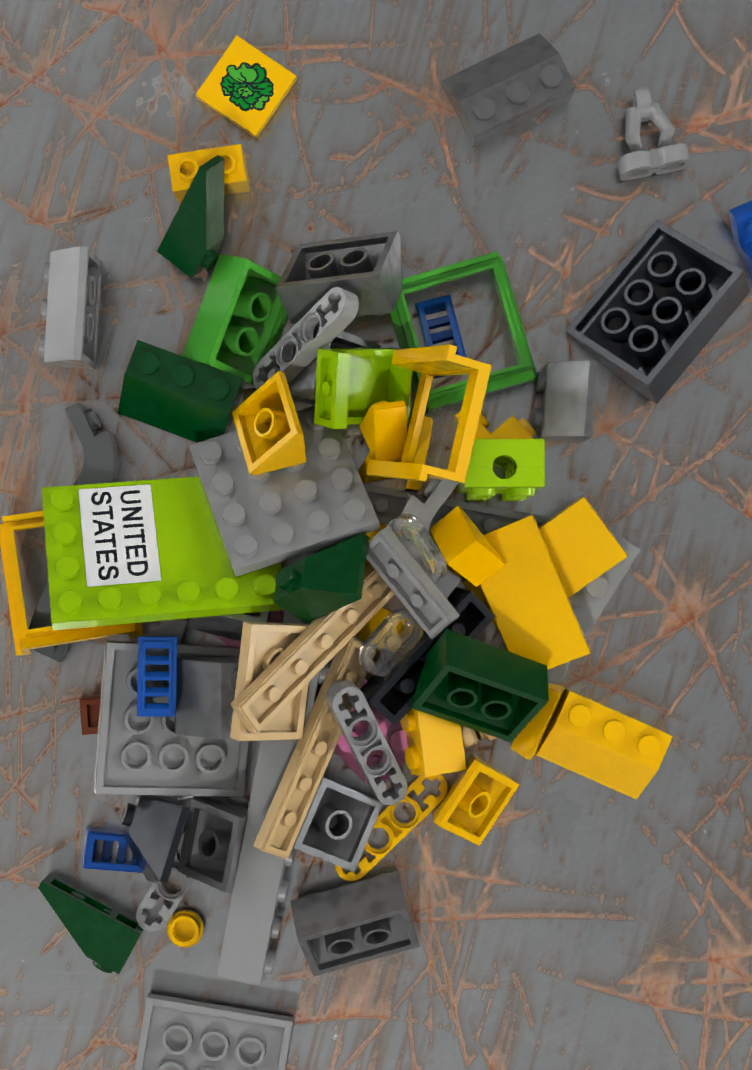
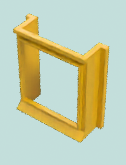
(431, 362)
(28, 639)

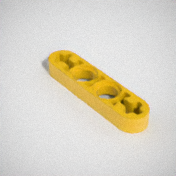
(396, 829)

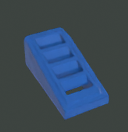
(437, 305)
(157, 709)
(89, 860)

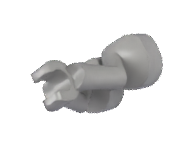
(641, 162)

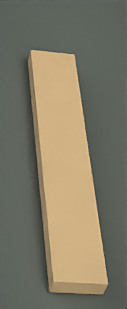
(308, 655)
(309, 759)

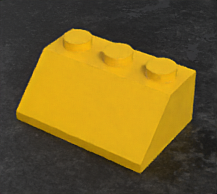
(603, 744)

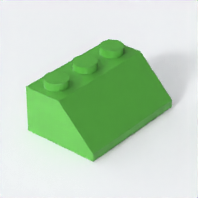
(237, 318)

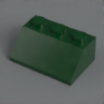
(178, 394)
(481, 686)

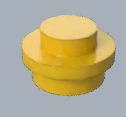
(185, 928)

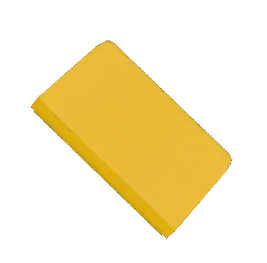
(531, 736)

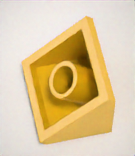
(270, 428)
(474, 800)

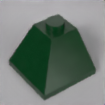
(323, 580)

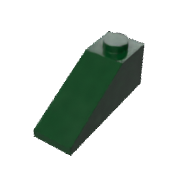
(199, 222)
(97, 928)

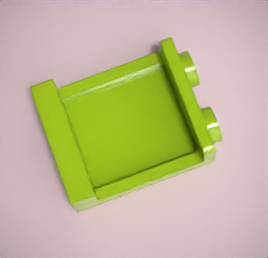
(353, 381)

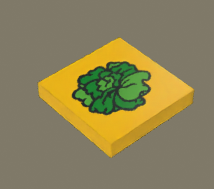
(246, 87)

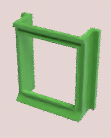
(498, 380)

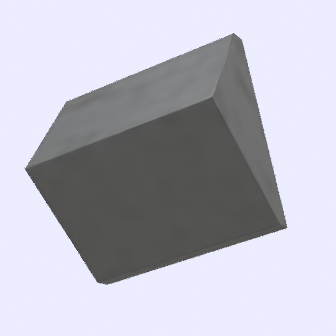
(338, 824)
(212, 843)

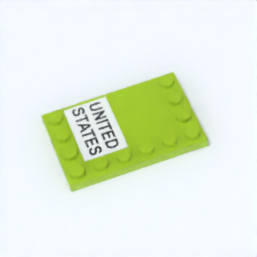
(142, 556)

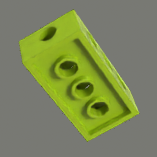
(521, 465)

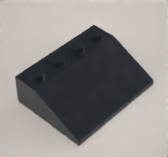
(659, 309)

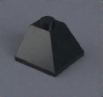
(153, 835)

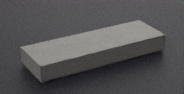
(410, 583)

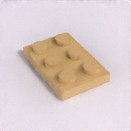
(258, 649)

